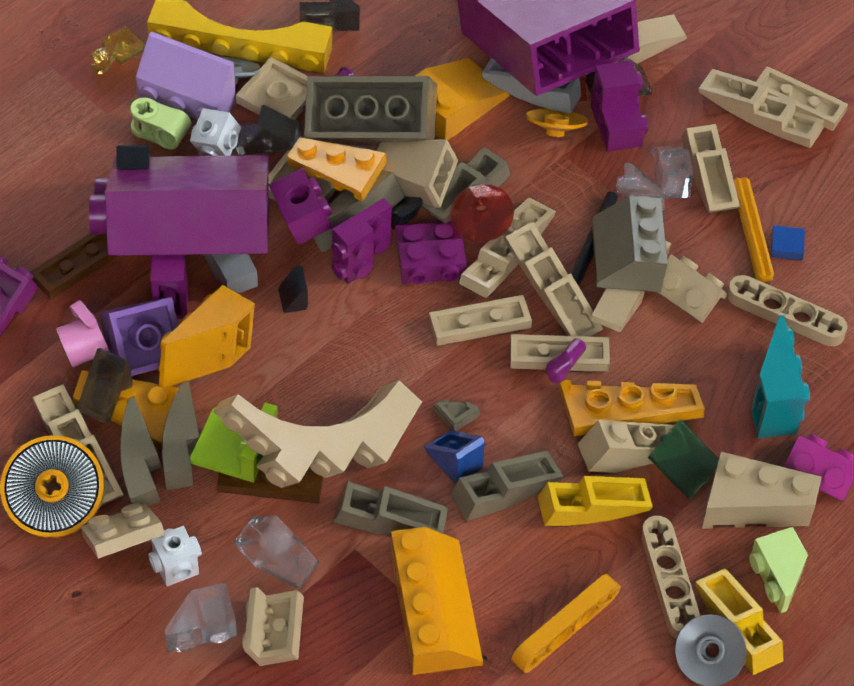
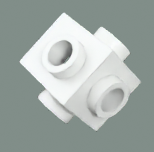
(215, 133)
(175, 555)

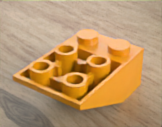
(207, 338)

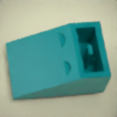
(780, 389)

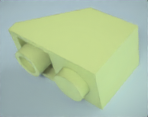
(780, 563)

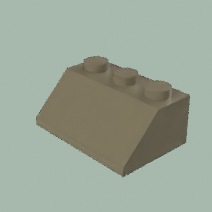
(630, 245)

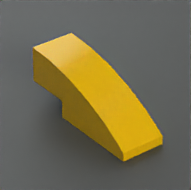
(593, 500)
(729, 599)

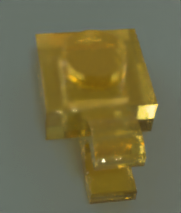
(118, 47)

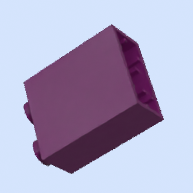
(551, 39)
(184, 206)

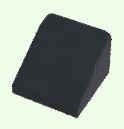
(133, 157)
(405, 210)
(294, 291)

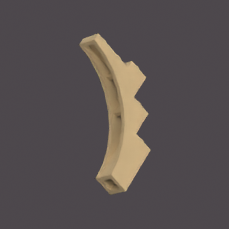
(327, 450)

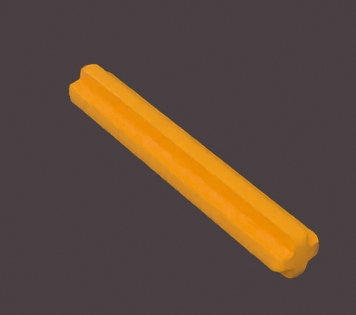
(753, 231)

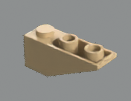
(620, 445)

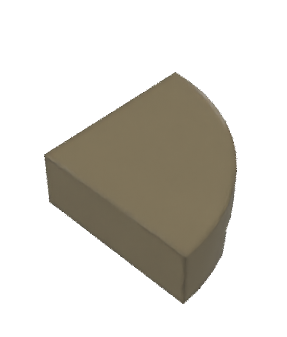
(456, 414)

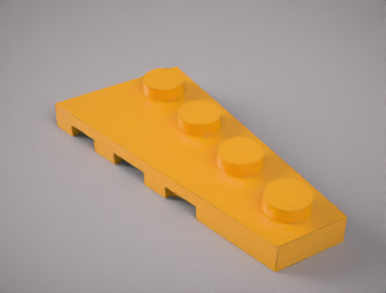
(628, 403)

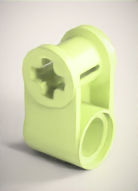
(162, 125)

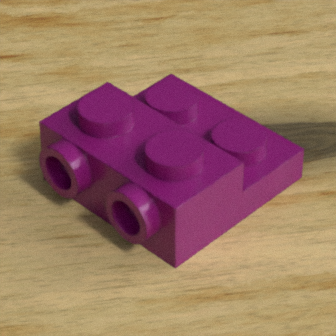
(359, 240)
(429, 252)
(15, 291)

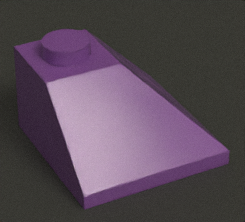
(137, 330)

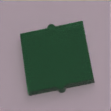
(684, 459)

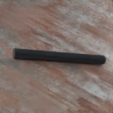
(587, 251)

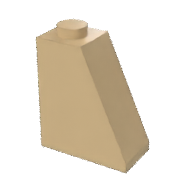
(421, 167)

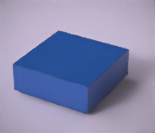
(787, 242)

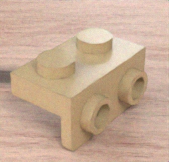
(690, 289)
(273, 626)

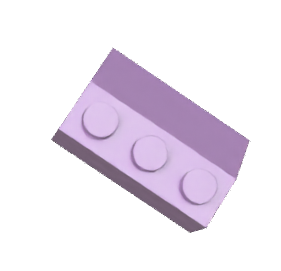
(185, 77)

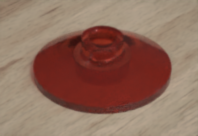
(486, 223)

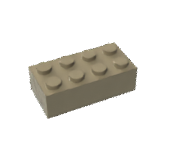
(370, 109)

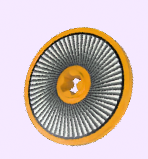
(37, 464)

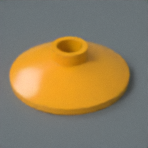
(555, 121)

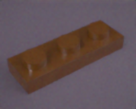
(72, 264)
(305, 491)

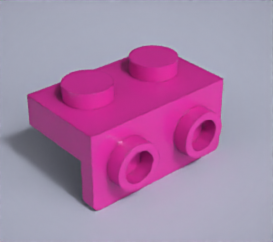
(835, 468)

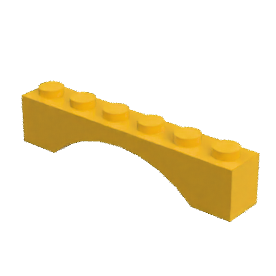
(298, 46)

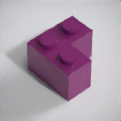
(617, 105)

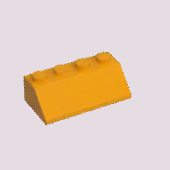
(434, 601)

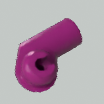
(563, 362)

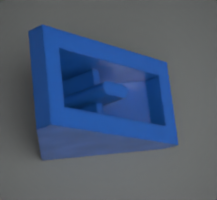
(457, 454)

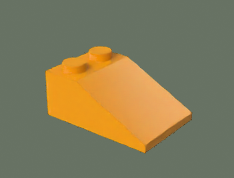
(461, 95)

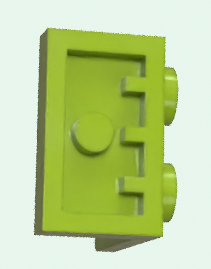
(226, 450)

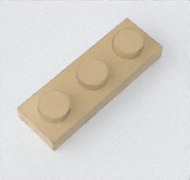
(806, 98)
(480, 320)
(538, 350)

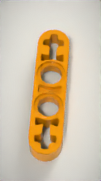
(565, 623)

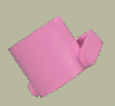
(81, 336)

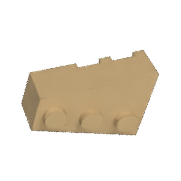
(760, 494)

